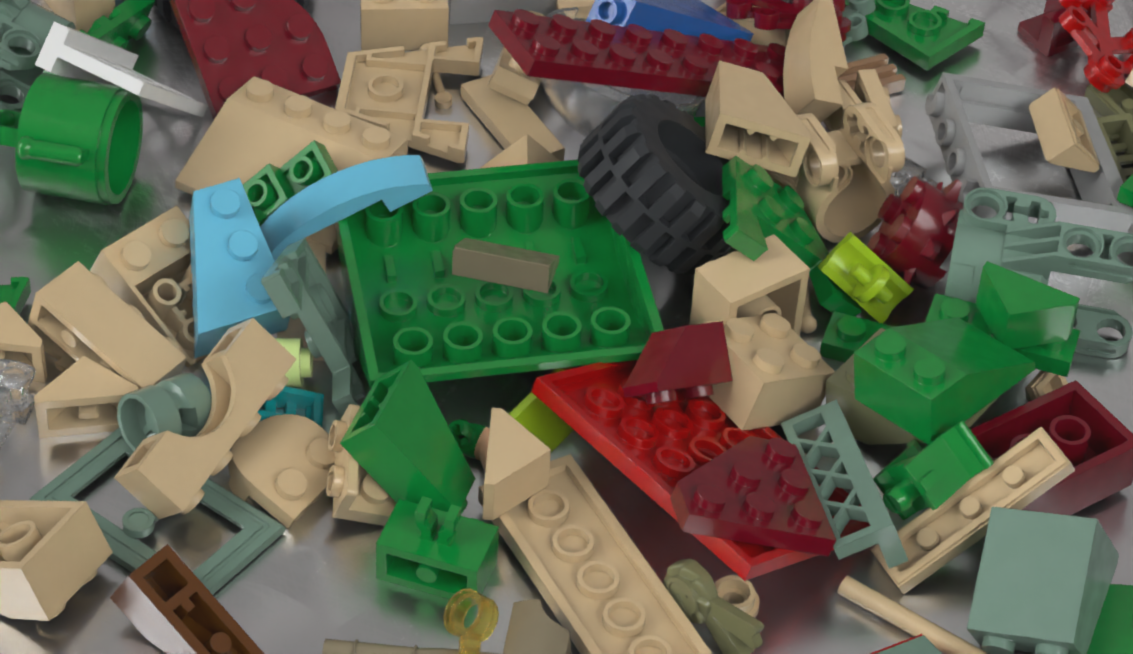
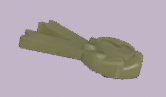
(698, 599)

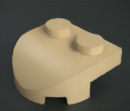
(282, 466)

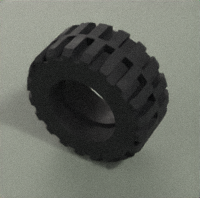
(657, 182)

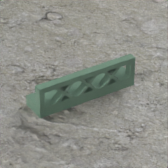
(858, 480)

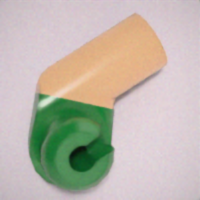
(471, 439)

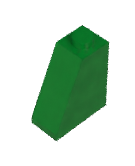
(408, 443)

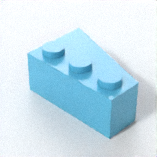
(228, 266)

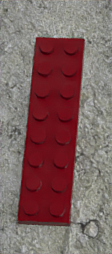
(627, 55)

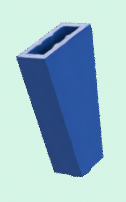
(684, 16)

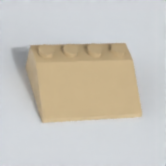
(272, 126)

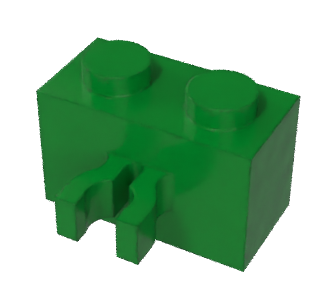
(436, 549)

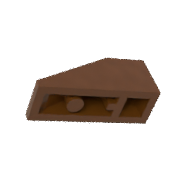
(178, 610)

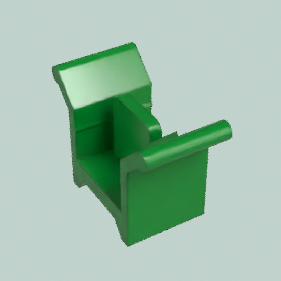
(932, 474)

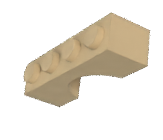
(242, 375)

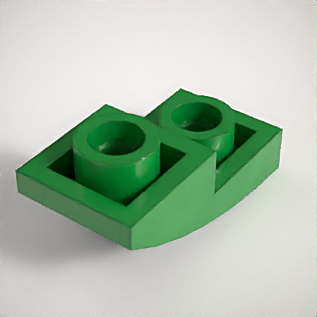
(276, 185)

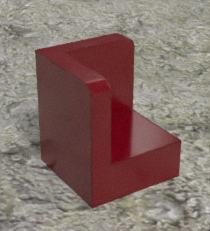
(1047, 32)

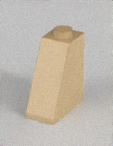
(752, 121)

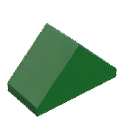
(1024, 310)

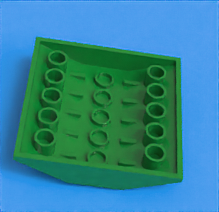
(462, 327)

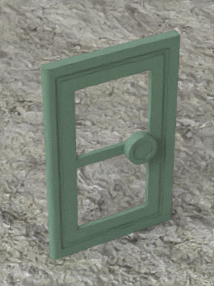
(256, 533)

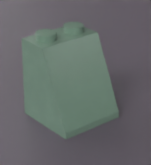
(1040, 582)

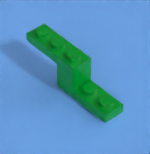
(848, 333)

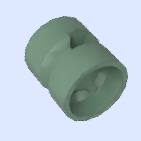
(174, 405)

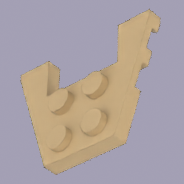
(394, 88)

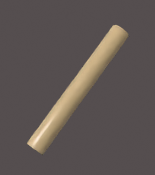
(904, 618)

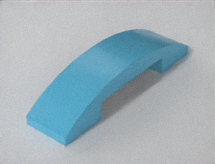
(343, 193)

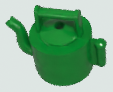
(75, 139)

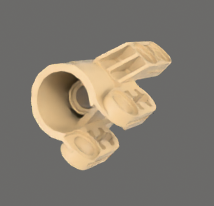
(848, 168)

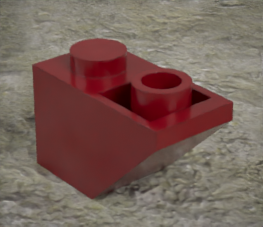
(681, 359)

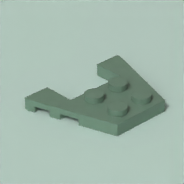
(305, 292)

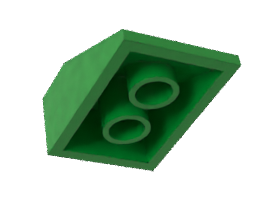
(934, 374)

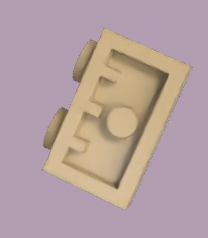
(353, 489)

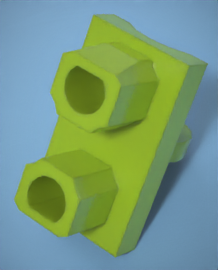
(865, 277)

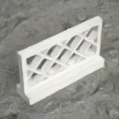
(92, 59)

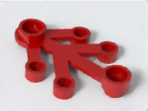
(1094, 38)

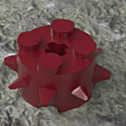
(918, 230)

